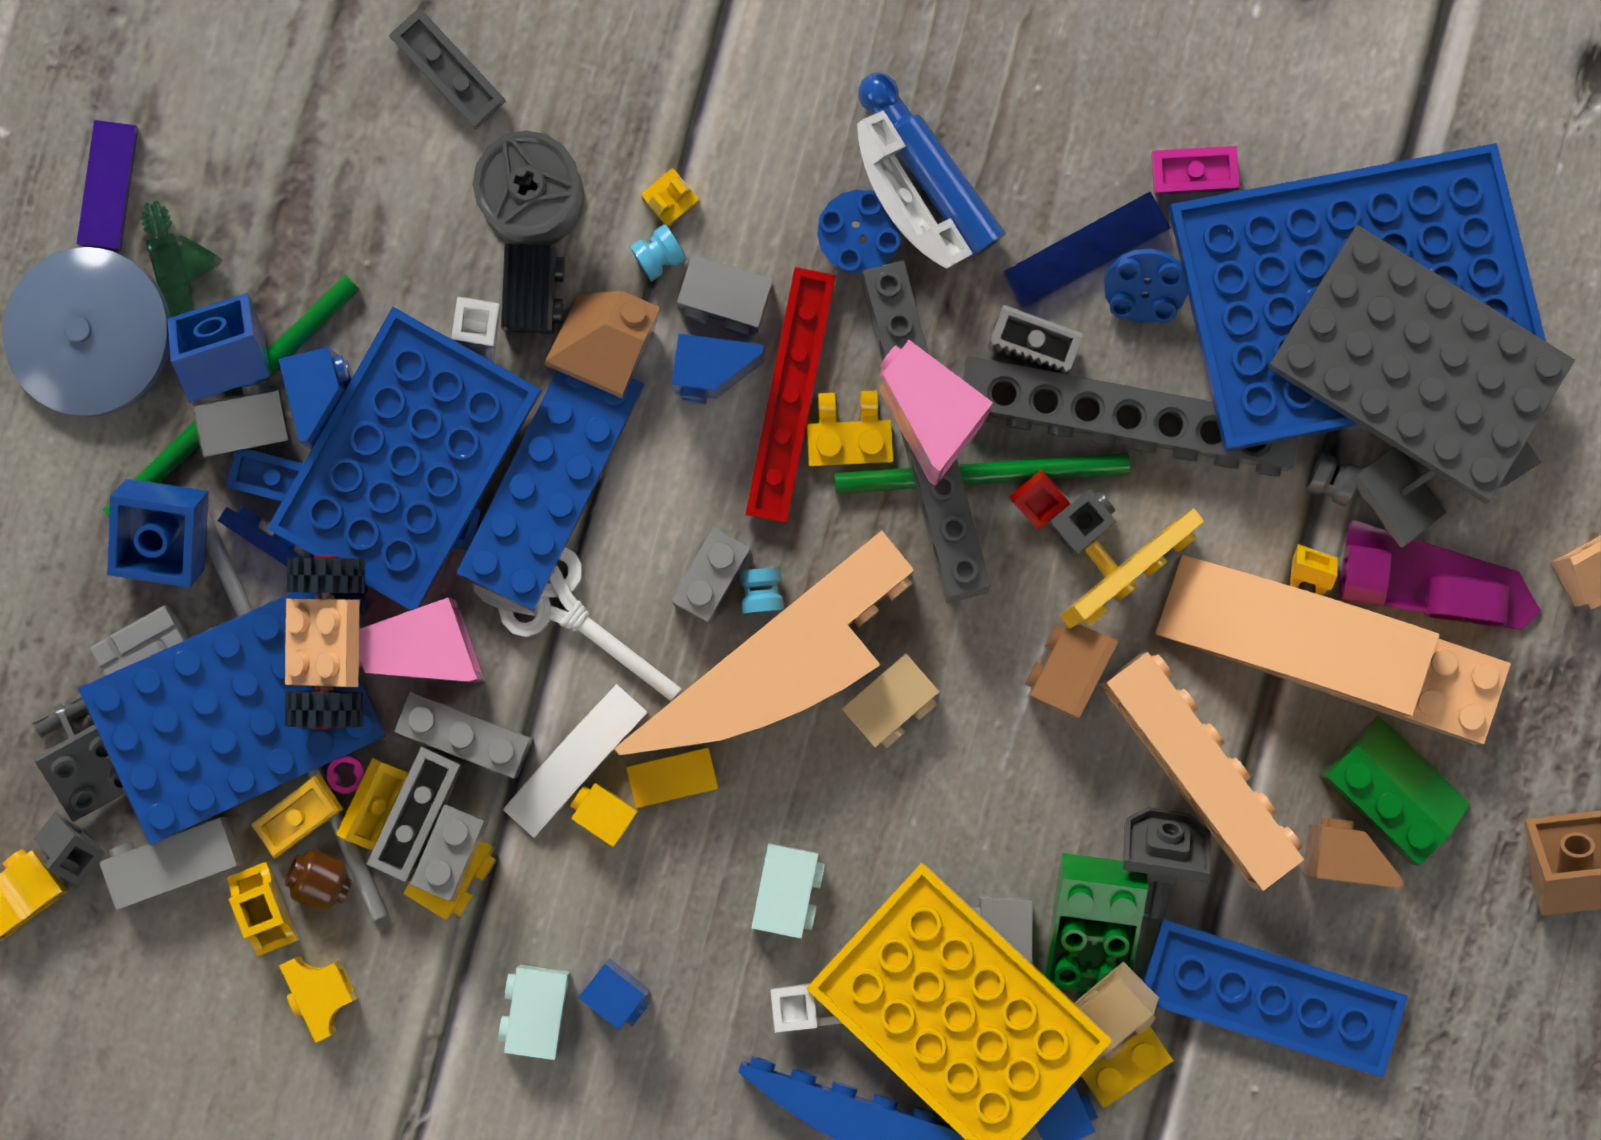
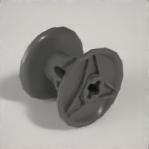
(517, 164)

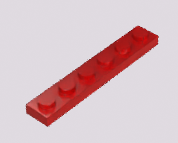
(790, 395)

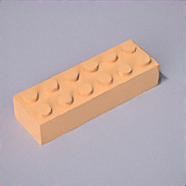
(1202, 772)

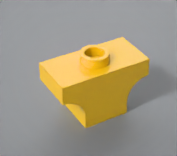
(261, 909)
(317, 994)

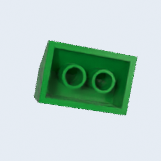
(1396, 791)

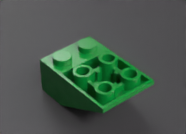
(1093, 921)

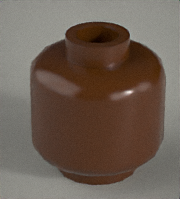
(317, 880)

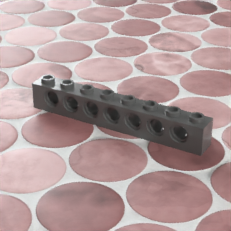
(1108, 399)
(946, 504)

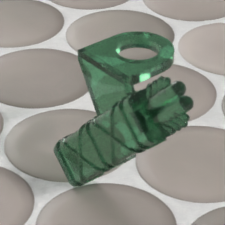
(174, 264)

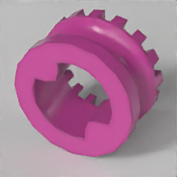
(333, 777)

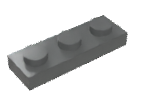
(447, 68)

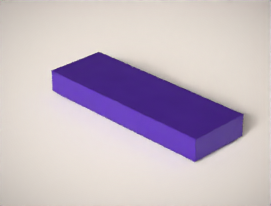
(107, 185)

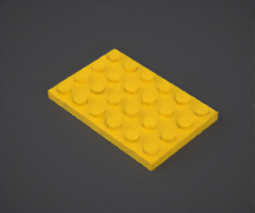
(958, 1012)

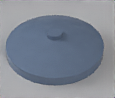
(87, 332)

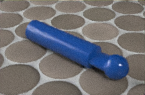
(932, 166)

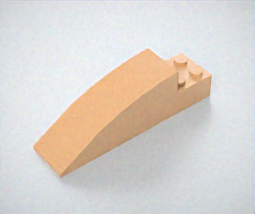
(1334, 648)
(789, 662)

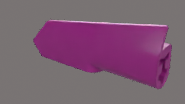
(1432, 581)

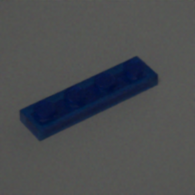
(1086, 250)
(247, 526)

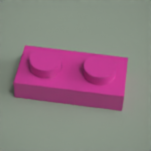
(1195, 170)

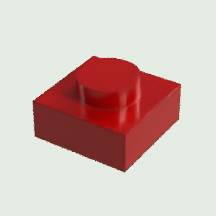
(1040, 500)

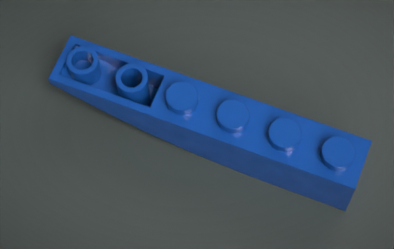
(839, 1110)

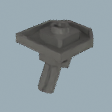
(1167, 849)

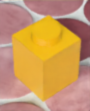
(602, 813)

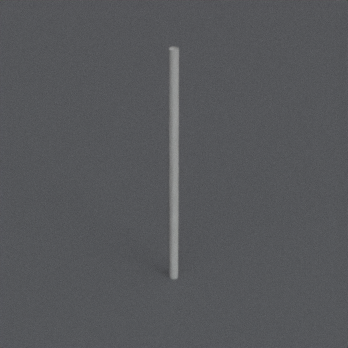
(241, 606)

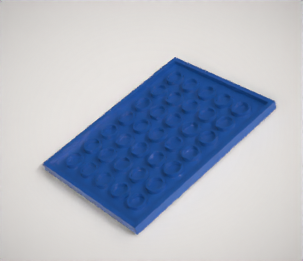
(1265, 250)

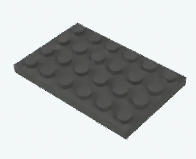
(1421, 364)

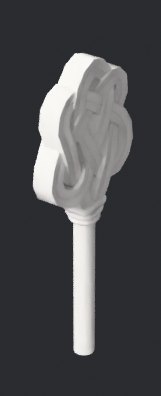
(575, 619)

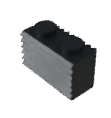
(530, 288)

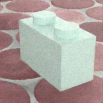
(786, 891)
(535, 1012)

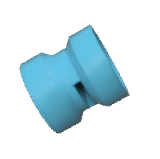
(659, 252)
(761, 600)

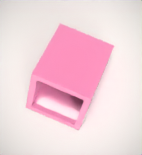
(931, 407)
(421, 644)

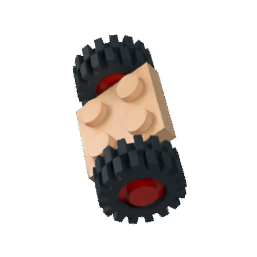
(323, 643)

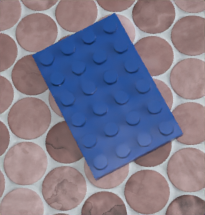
(405, 457)
(208, 723)

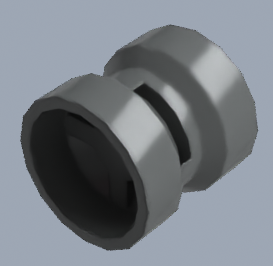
(1341, 486)

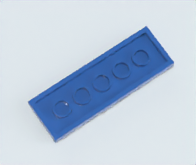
(546, 489)
(1274, 998)

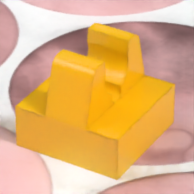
(670, 198)
(1313, 568)

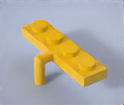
(1119, 580)

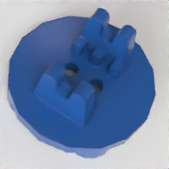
(841, 241)
(1127, 282)

